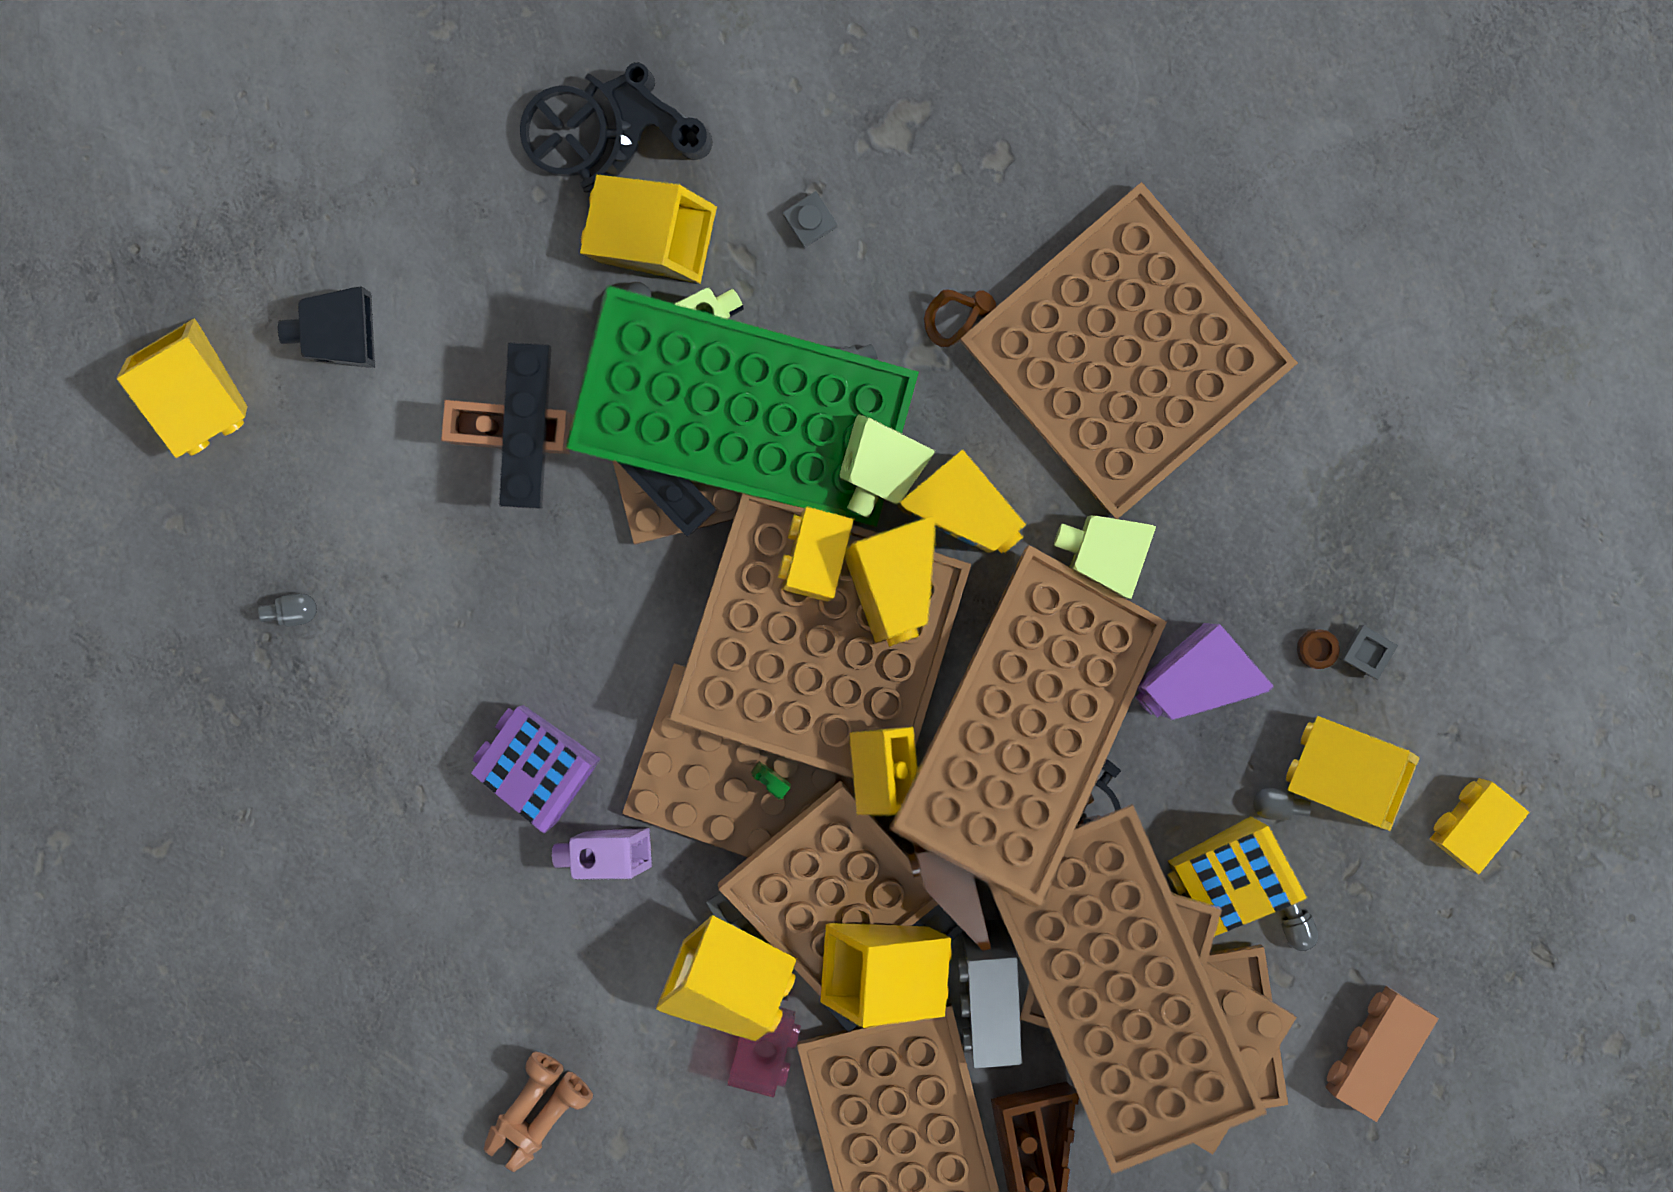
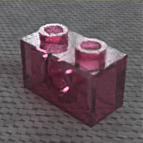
(761, 1073)

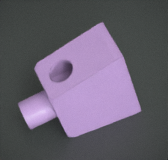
(605, 854)

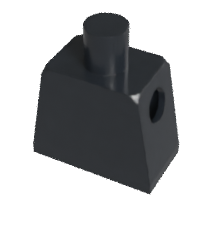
(333, 328)

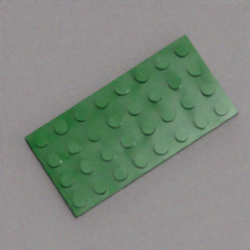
(730, 402)

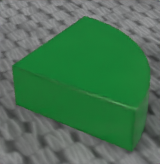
(774, 782)

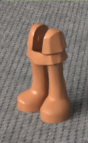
(512, 1125)

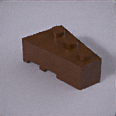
(1036, 1137)

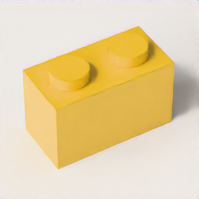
(815, 554)
(882, 769)
(1478, 824)

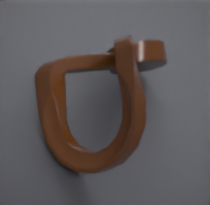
(981, 303)

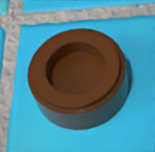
(1318, 649)

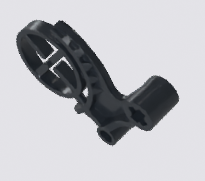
(633, 110)

